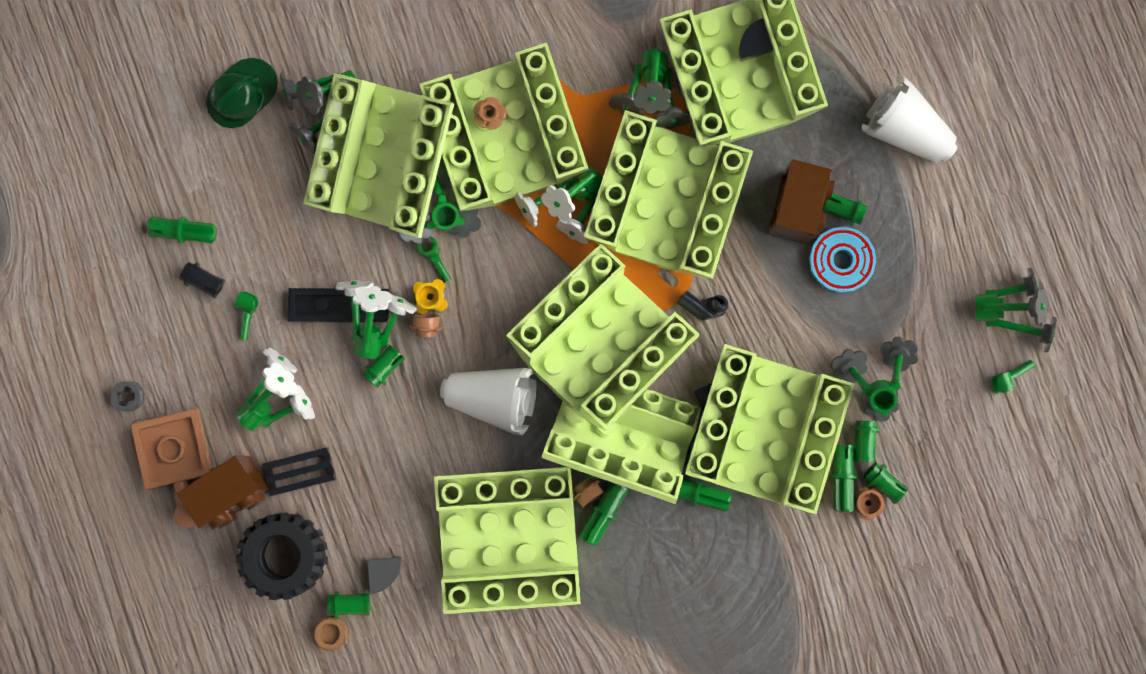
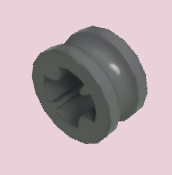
(123, 387)

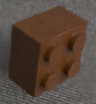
(800, 202)
(223, 492)

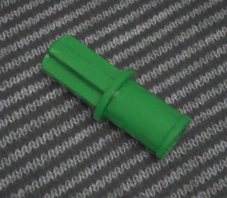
(181, 230)
(843, 478)
(704, 495)
(603, 513)

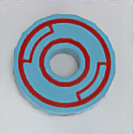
(856, 246)

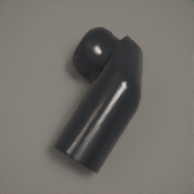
(705, 308)

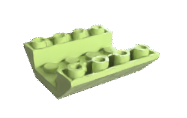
(750, 96)
(528, 150)
(378, 154)
(667, 197)
(599, 339)
(769, 429)
(638, 451)
(507, 540)

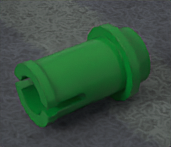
(846, 208)
(383, 366)
(865, 440)
(886, 483)
(348, 604)

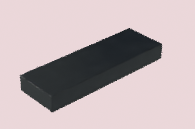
(326, 306)

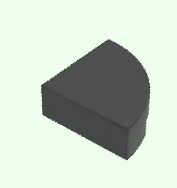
(383, 573)

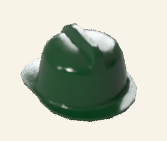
(241, 92)

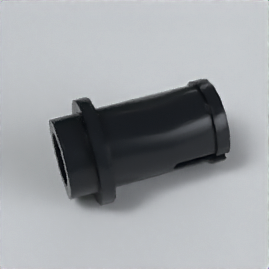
(201, 279)

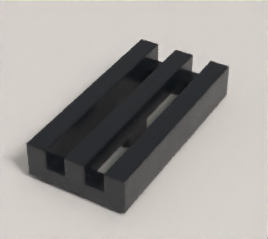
(271, 478)

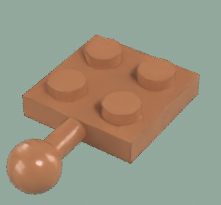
(171, 453)

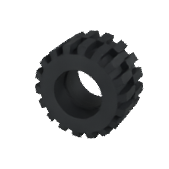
(253, 556)

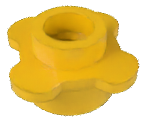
(423, 303)

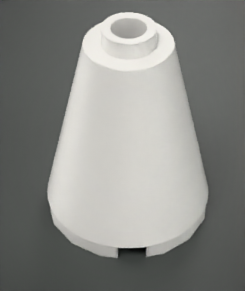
(910, 123)
(493, 396)

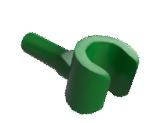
(434, 257)
(249, 304)
(1003, 381)

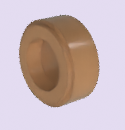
(330, 633)

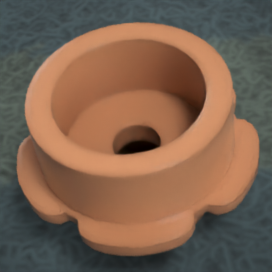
(490, 122)
(426, 325)
(587, 492)
(877, 503)

